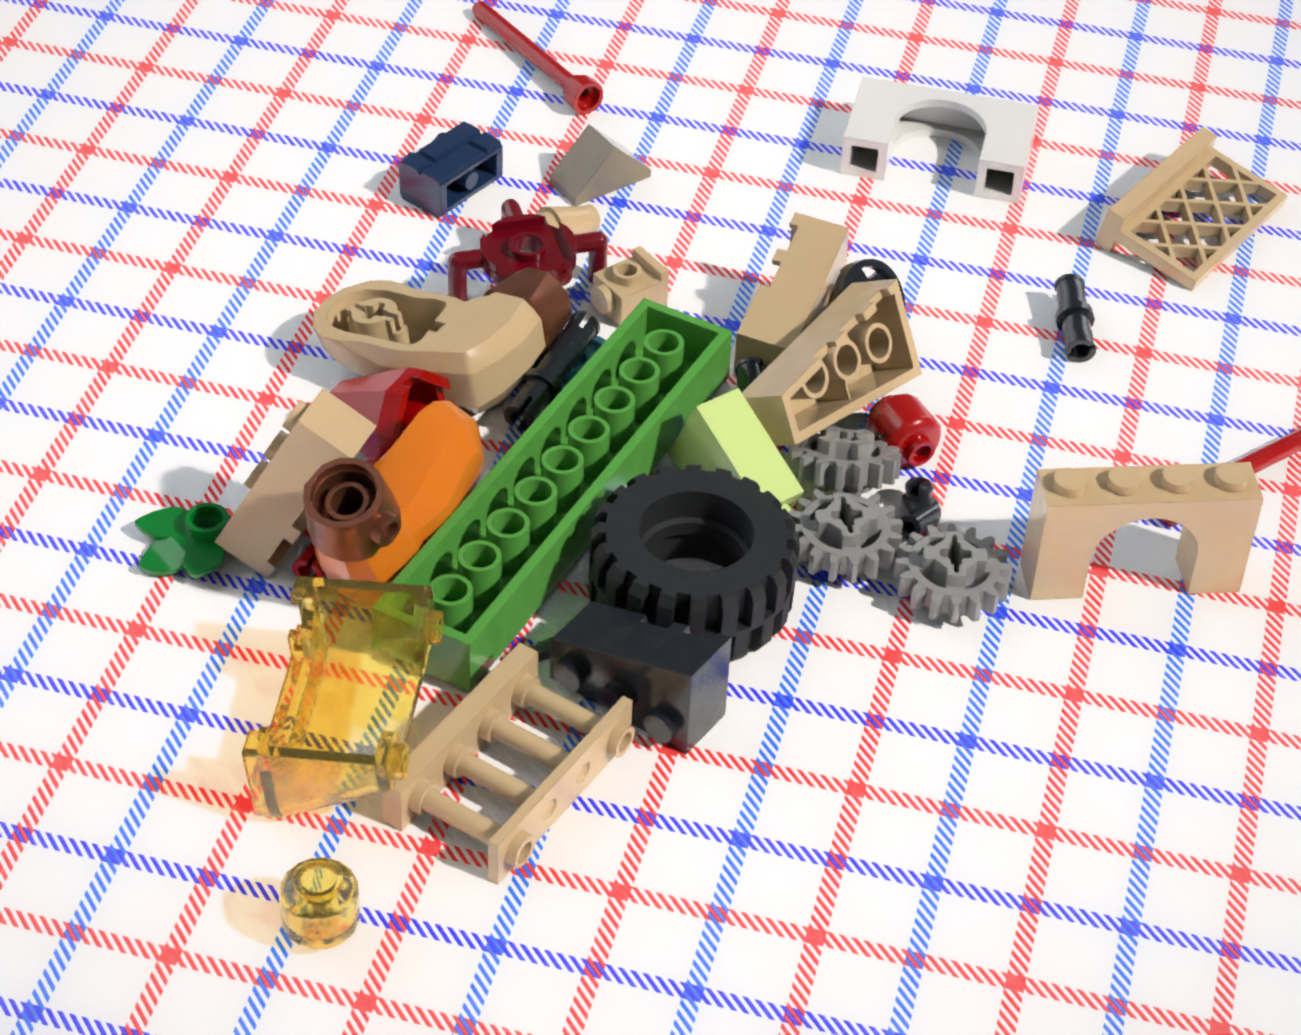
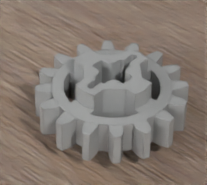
(845, 460)
(846, 534)
(952, 573)

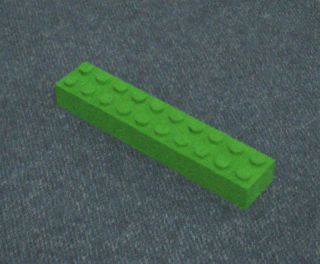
(539, 502)

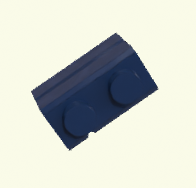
(450, 169)

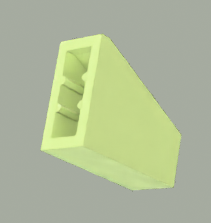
(732, 438)

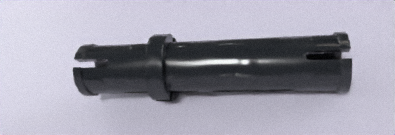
(544, 382)

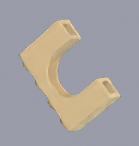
(1083, 505)

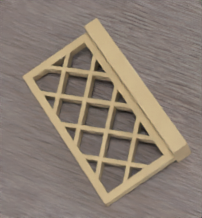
(1165, 191)

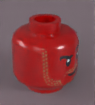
(906, 424)

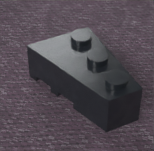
(667, 672)

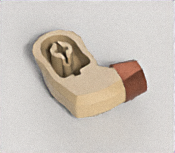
(474, 343)

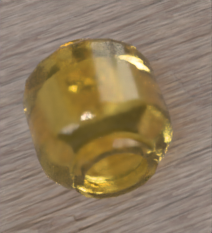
(319, 903)

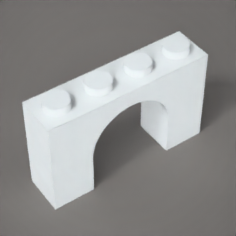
(895, 112)

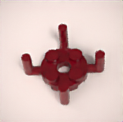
(502, 254)

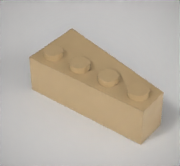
(837, 364)

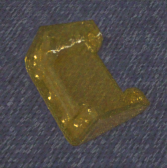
(344, 696)

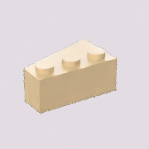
(798, 290)
(274, 507)

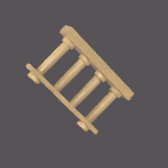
(485, 718)

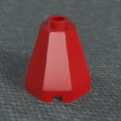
(390, 402)

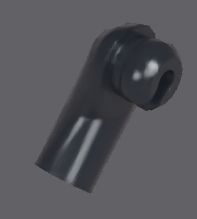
(919, 507)

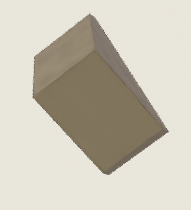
(596, 167)

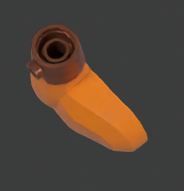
(380, 515)

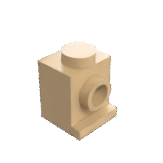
(626, 283)

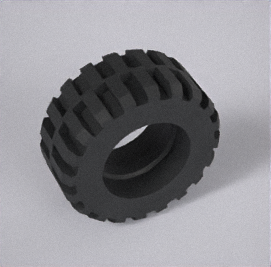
(704, 519)

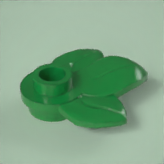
(183, 539)

